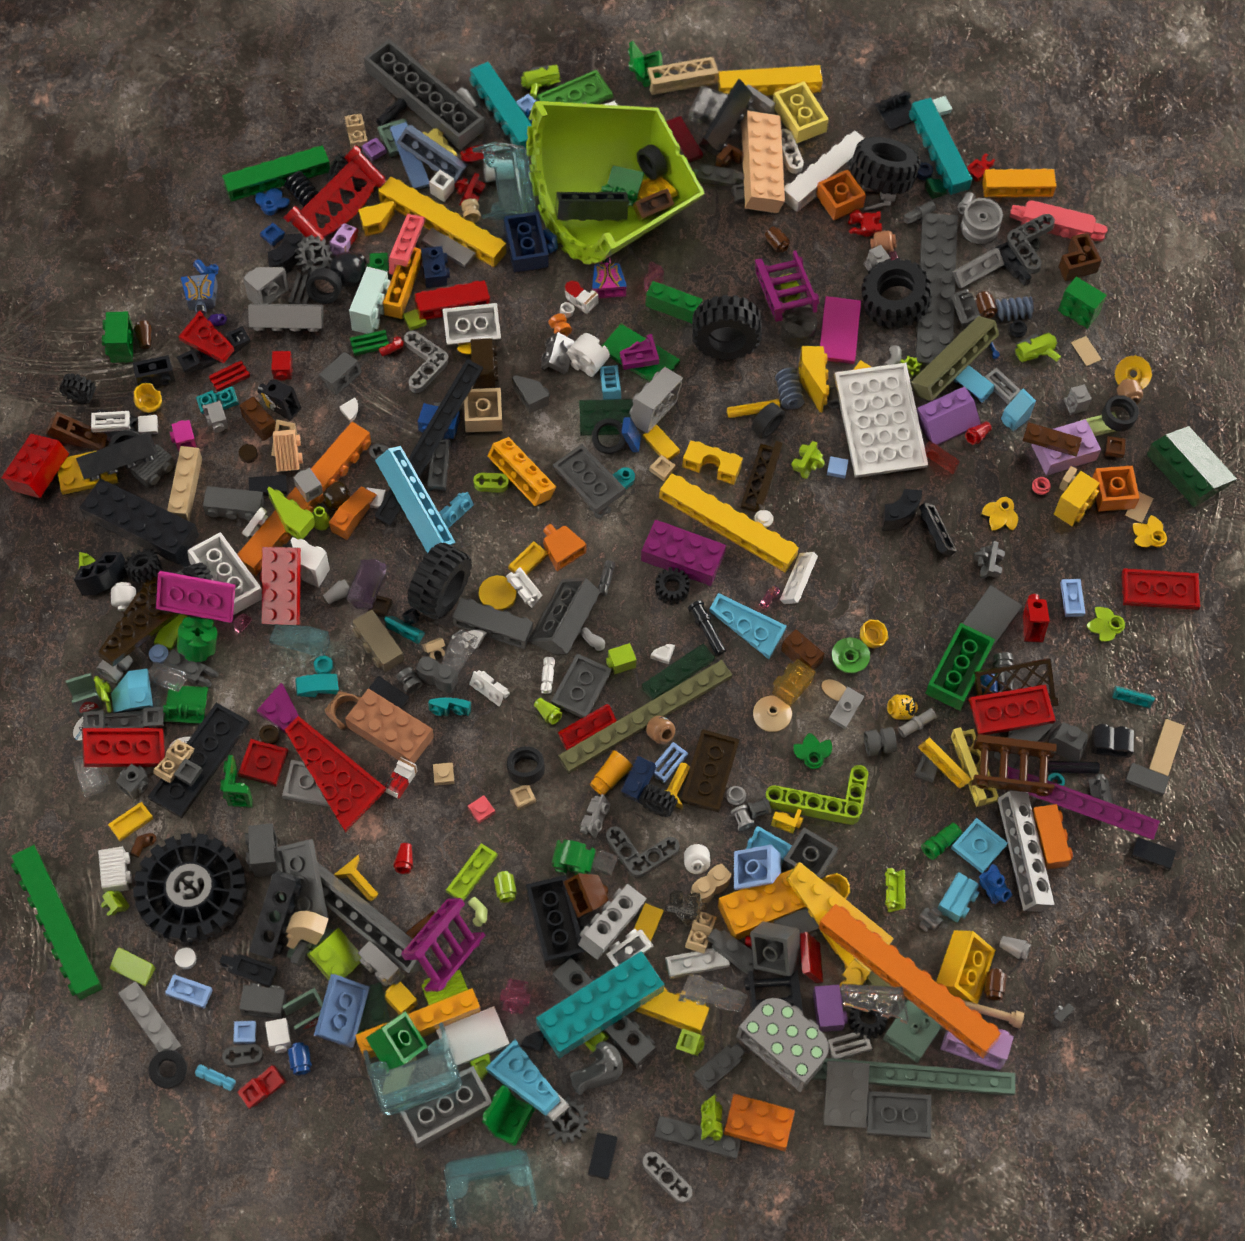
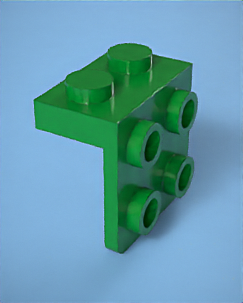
(640, 63)
(507, 1116)

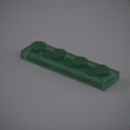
(678, 671)

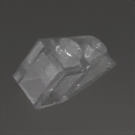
(459, 650)

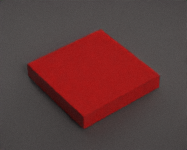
(263, 762)
(811, 957)

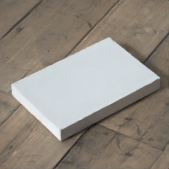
(476, 1036)

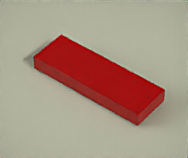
(587, 726)

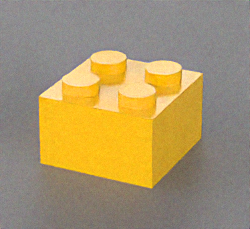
(1077, 499)

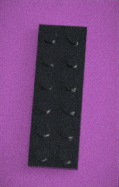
(211, 745)

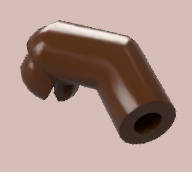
(142, 842)

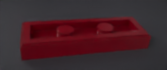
(684, 138)

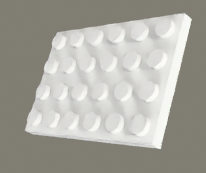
(880, 420)

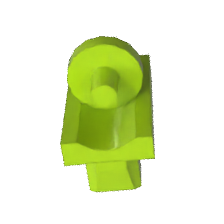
(811, 460)

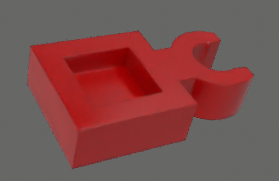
(977, 168)

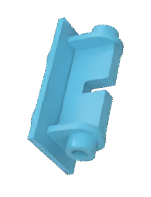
(458, 508)

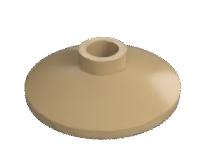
(772, 721)

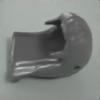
(601, 1072)

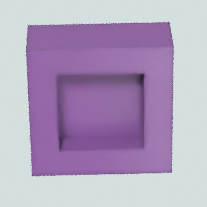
(374, 149)

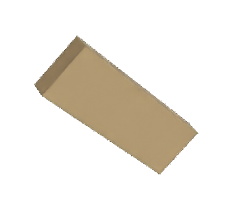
(1166, 747)

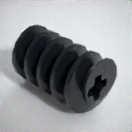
(301, 188)

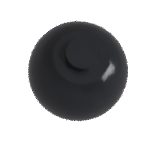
(349, 268)

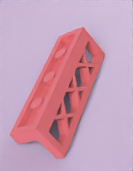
(405, 241)

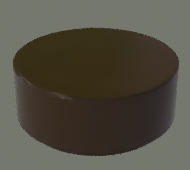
(248, 453)
(269, 734)

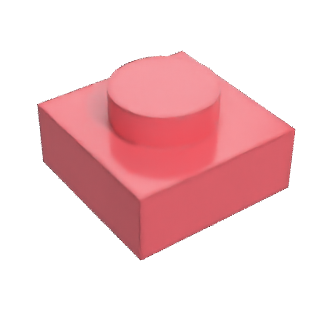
(481, 809)

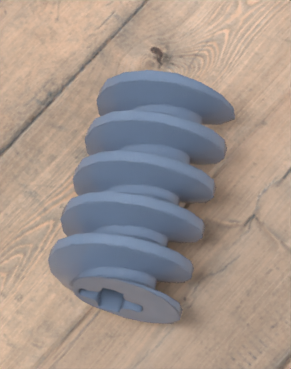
(1014, 307)
(789, 388)

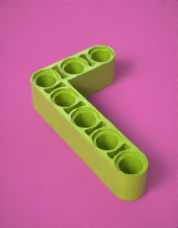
(823, 801)

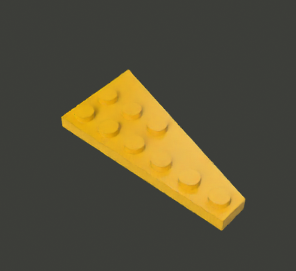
(820, 899)

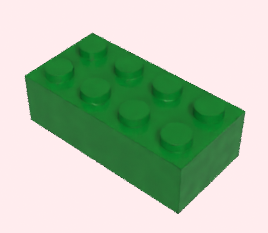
(957, 667)

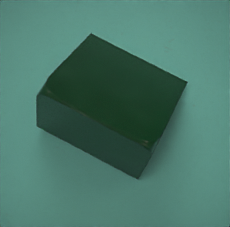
(935, 188)

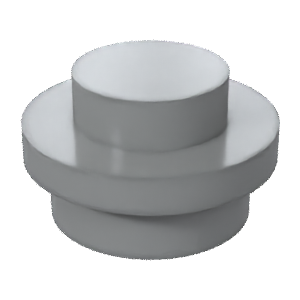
(736, 795)

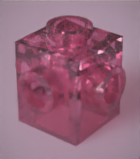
(515, 996)

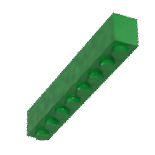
(56, 922)

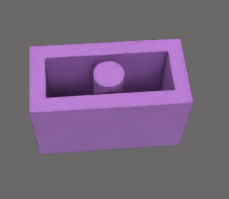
(829, 1008)

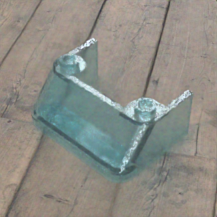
(512, 179)
(417, 1080)
(484, 1166)

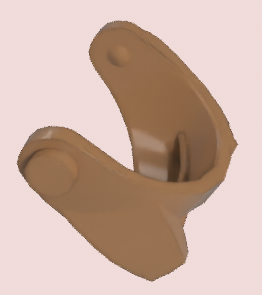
(340, 698)

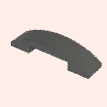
(148, 718)

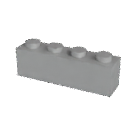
(285, 316)

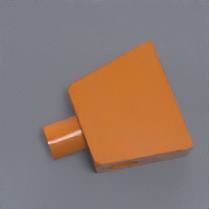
(562, 546)

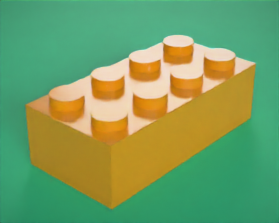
(753, 905)

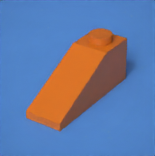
(351, 513)

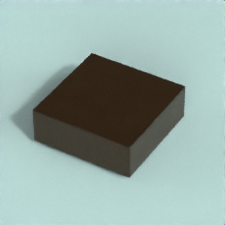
(381, 606)

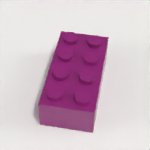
(681, 549)

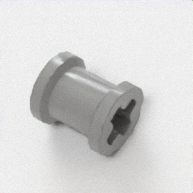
(742, 817)

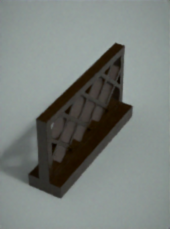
(1016, 667)

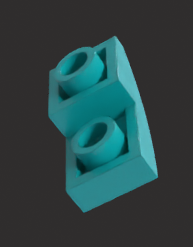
(227, 398)
(317, 683)
(442, 706)

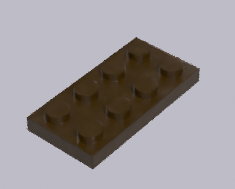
(710, 770)

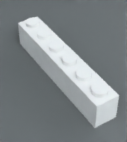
(837, 160)

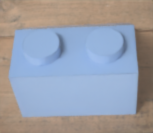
(756, 866)

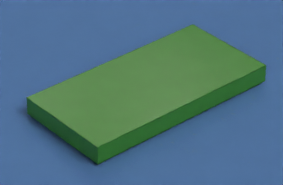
(587, 88)

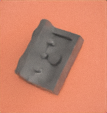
(556, 353)

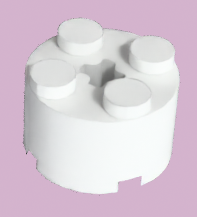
(587, 354)

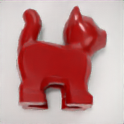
(868, 221)

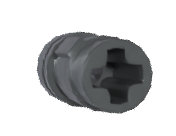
(1000, 660)

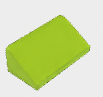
(132, 966)

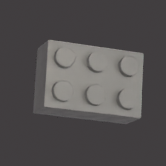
(655, 399)

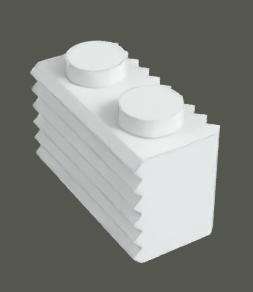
(114, 869)

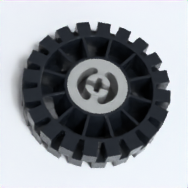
(182, 914)

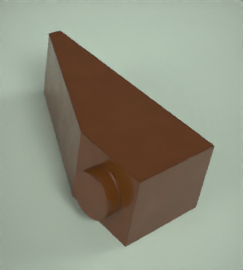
(74, 432)

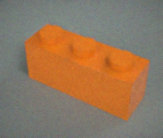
(1052, 836)

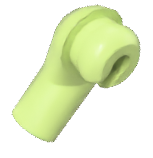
(480, 912)

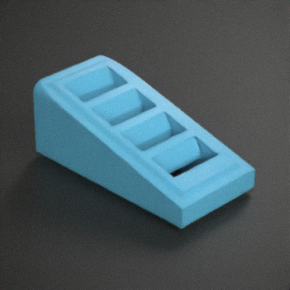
(612, 388)

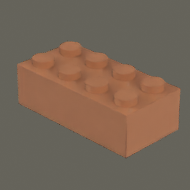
(389, 727)

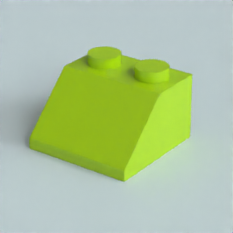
(335, 955)

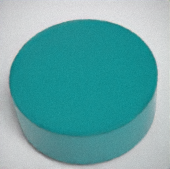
(323, 665)

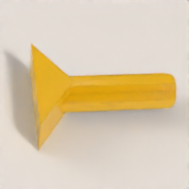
(677, 782)
(350, 871)

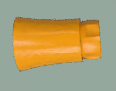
(611, 773)

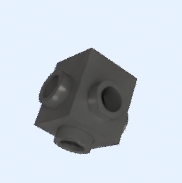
(133, 781)

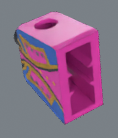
(608, 280)

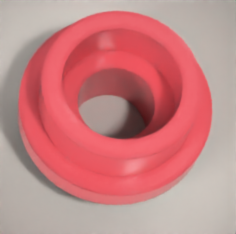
(1043, 482)

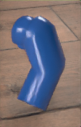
(552, 238)

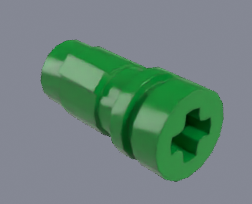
(936, 844)

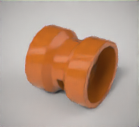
(559, 324)

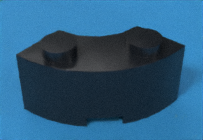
(285, 254)
(902, 511)
(101, 574)

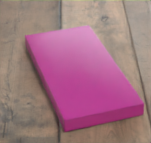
(840, 329)
(195, 596)

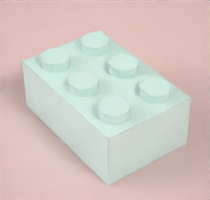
(368, 301)

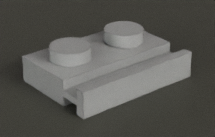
(760, 102)

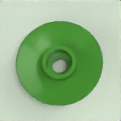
(854, 648)

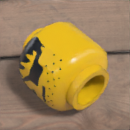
(902, 707)

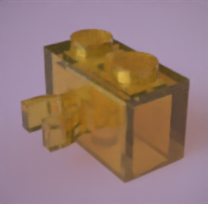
(793, 682)

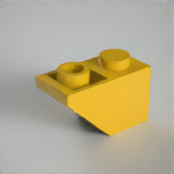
(376, 217)

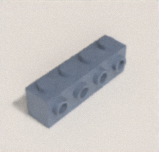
(431, 152)

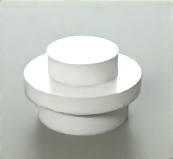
(764, 517)

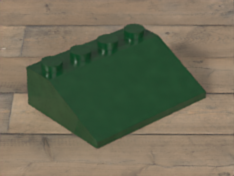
(1190, 465)

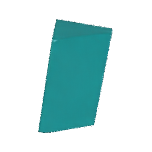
(404, 629)
(1133, 696)

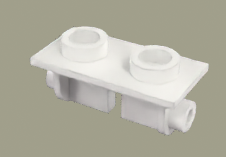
(525, 587)
(483, 683)

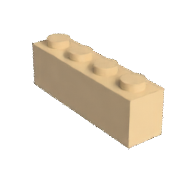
(185, 482)

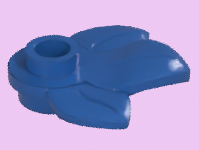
(271, 201)

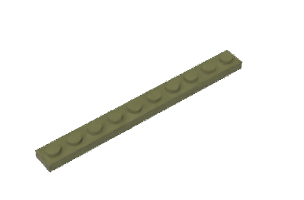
(638, 719)

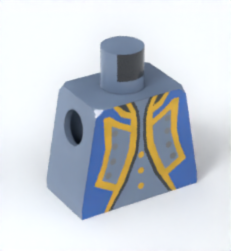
(200, 292)

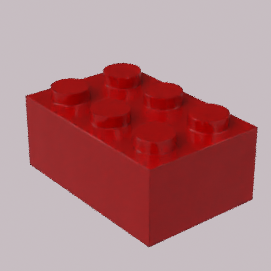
(35, 465)

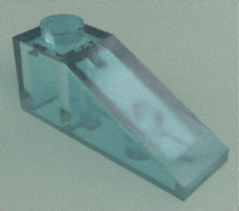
(301, 638)

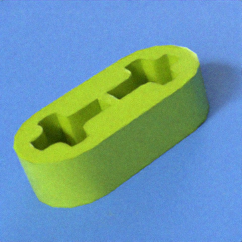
(491, 482)

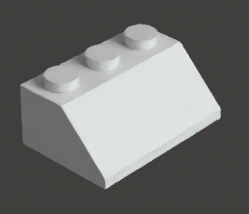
(471, 323)

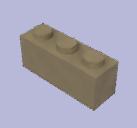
(377, 641)

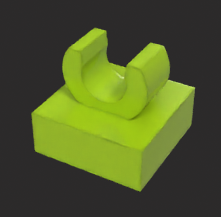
(115, 901)

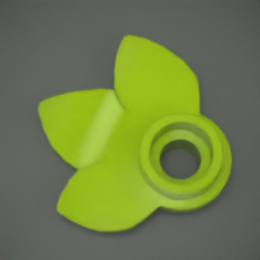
(1103, 624)
(103, 689)

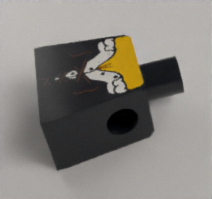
(280, 398)

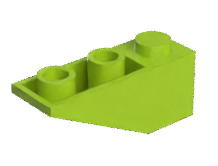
(294, 519)

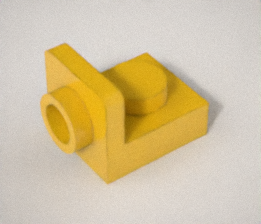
(785, 822)

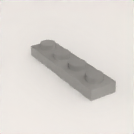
(149, 1018)

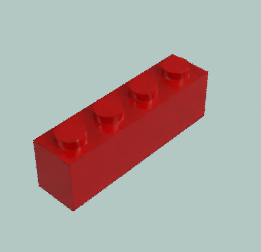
(431, 303)

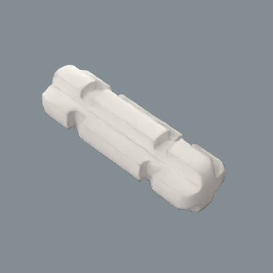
(547, 675)

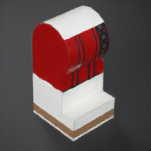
(580, 297)
(400, 778)

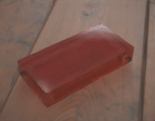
(941, 457)

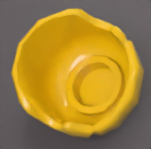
(147, 398)
(873, 634)
(838, 883)

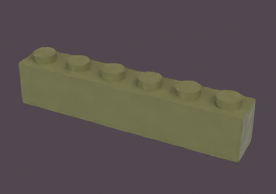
(955, 358)

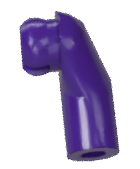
(217, 319)

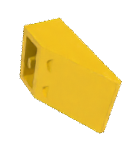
(814, 374)

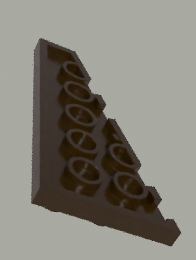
(138, 624)

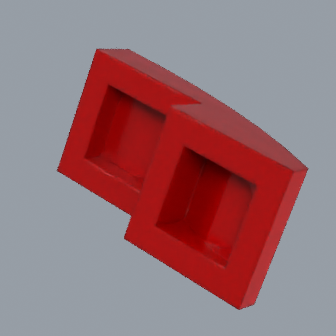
(261, 1087)

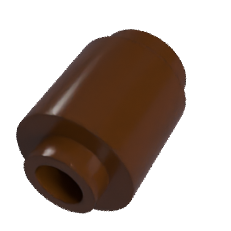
(777, 239)
(986, 304)
(995, 984)

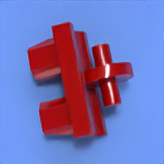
(473, 185)

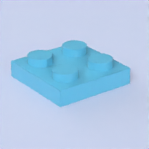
(979, 845)

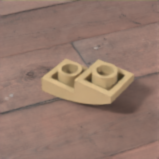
(356, 130)
(173, 759)
(700, 931)

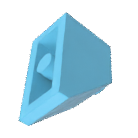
(1018, 410)

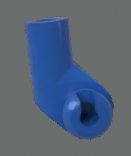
(203, 270)

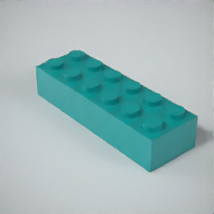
(600, 1004)

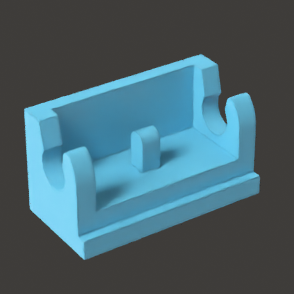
(975, 383)
(762, 838)

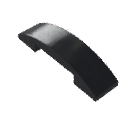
(198, 360)

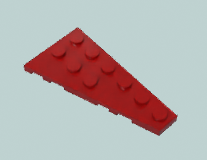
(340, 780)

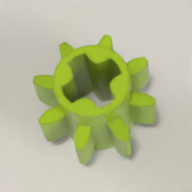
(912, 365)

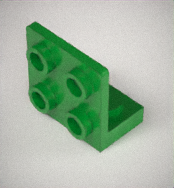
(235, 793)

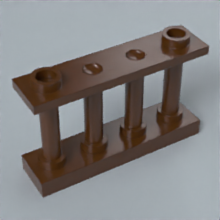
(1014, 746)

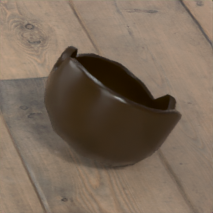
(336, 495)

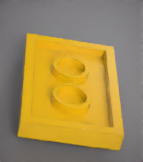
(72, 480)

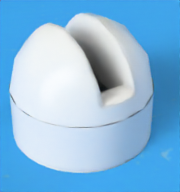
(567, 309)

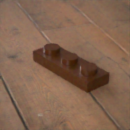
(1052, 439)

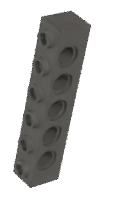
(634, 1054)

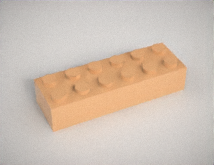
(762, 162)

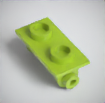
(896, 890)
(711, 1119)

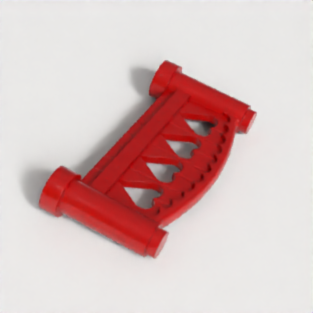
(358, 167)

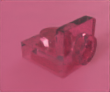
(655, 274)

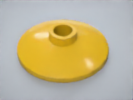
(1135, 363)

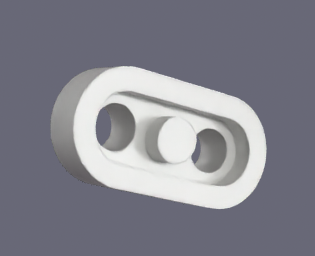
(259, 518)

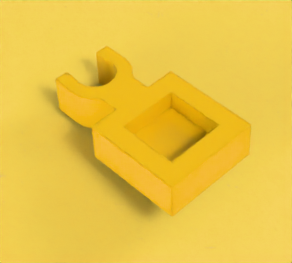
(855, 973)

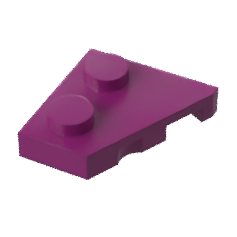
(640, 354)
(278, 708)

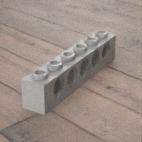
(1025, 851)

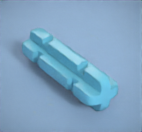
(215, 1077)

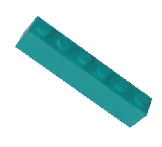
(500, 103)
(940, 146)

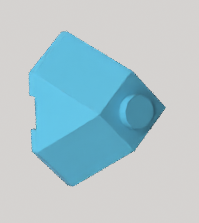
(132, 692)

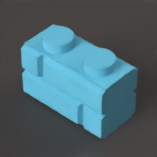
(958, 897)

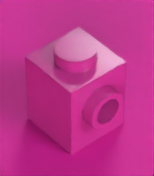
(182, 434)

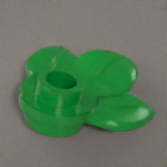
(811, 749)

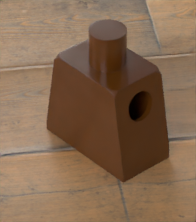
(586, 893)

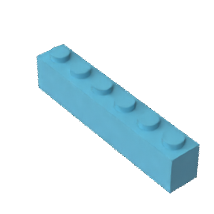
(413, 498)

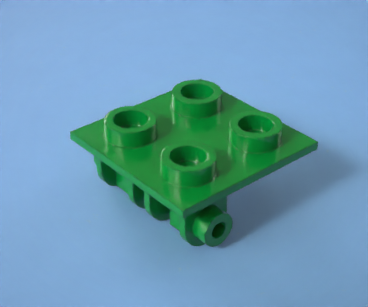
(624, 181)
(186, 705)

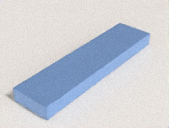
(413, 166)

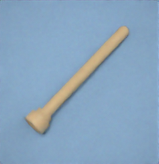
(1014, 1018)

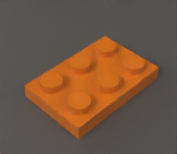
(759, 1122)

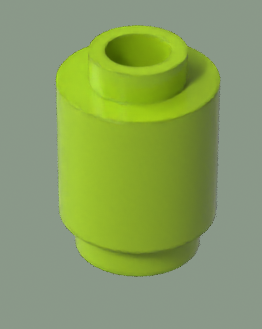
(505, 887)

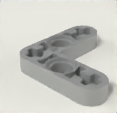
(430, 357)

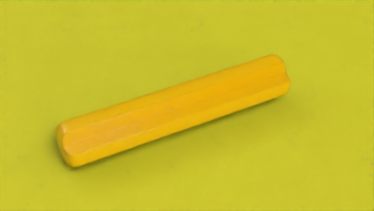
(748, 409)

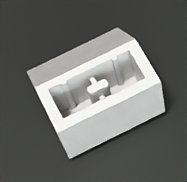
(313, 562)

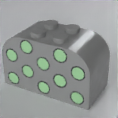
(785, 1041)

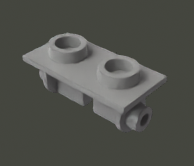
(598, 808)

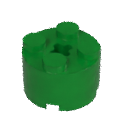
(197, 638)
(572, 858)

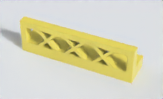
(968, 766)

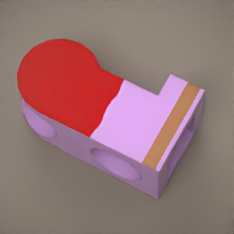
(343, 239)

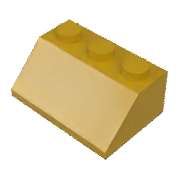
(966, 965)

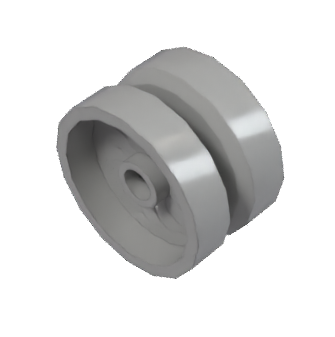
(981, 221)

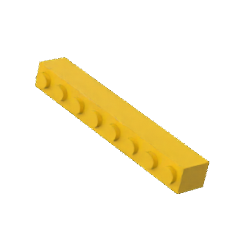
(437, 216)
(728, 522)

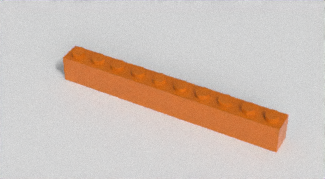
(328, 470)
(917, 984)

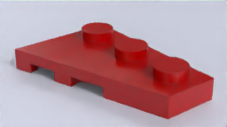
(205, 338)

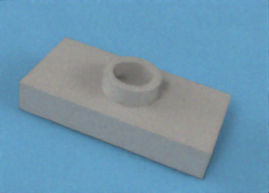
(846, 707)

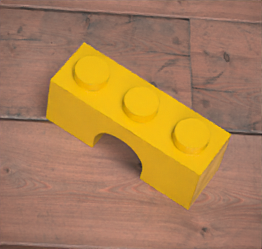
(699, 454)

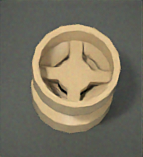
(470, 209)

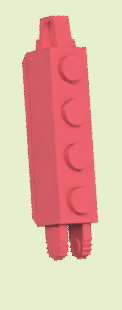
(1067, 222)

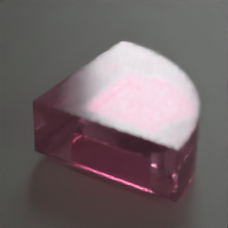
(773, 591)
(241, 622)

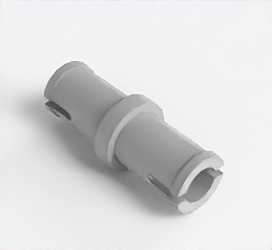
(917, 722)

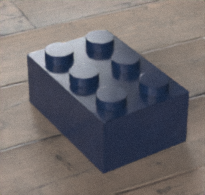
(526, 241)

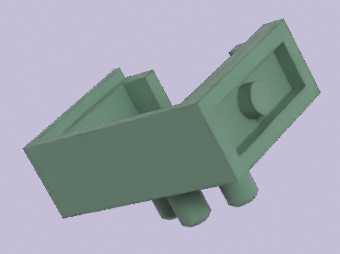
(914, 1036)

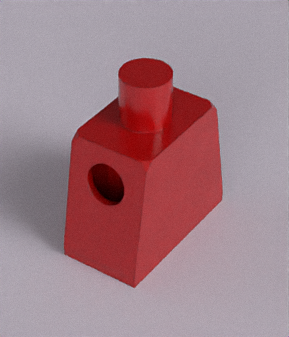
(1035, 612)

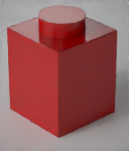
(282, 365)

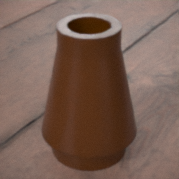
(143, 333)

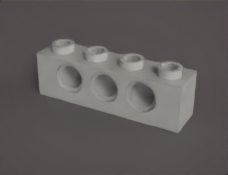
(612, 921)

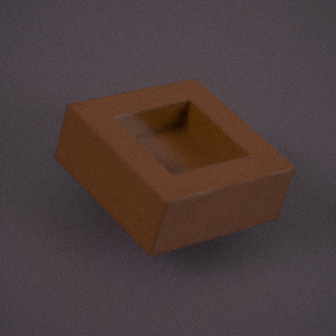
(1115, 447)

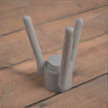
(887, 198)

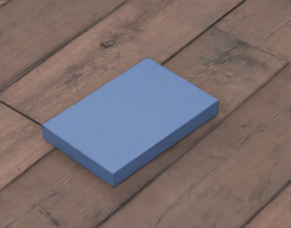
(341, 1010)

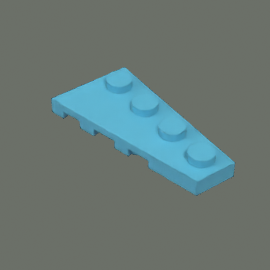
(749, 624)
(521, 1076)

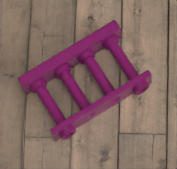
(772, 296)
(428, 936)

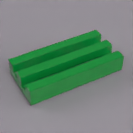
(369, 341)

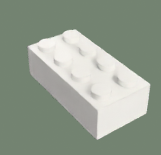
(227, 568)

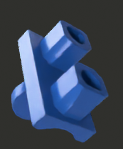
(995, 885)

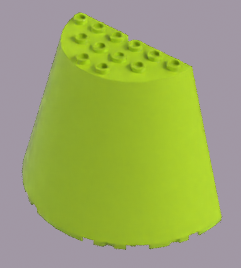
(575, 152)

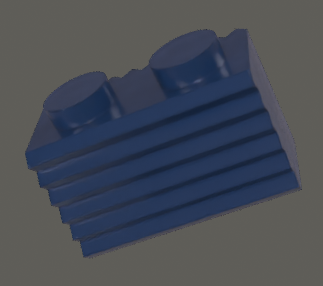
(638, 778)

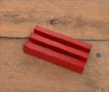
(227, 374)

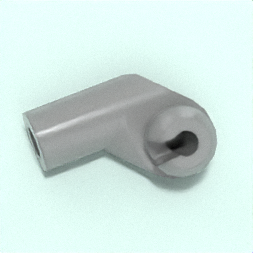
(896, 354)
(592, 639)

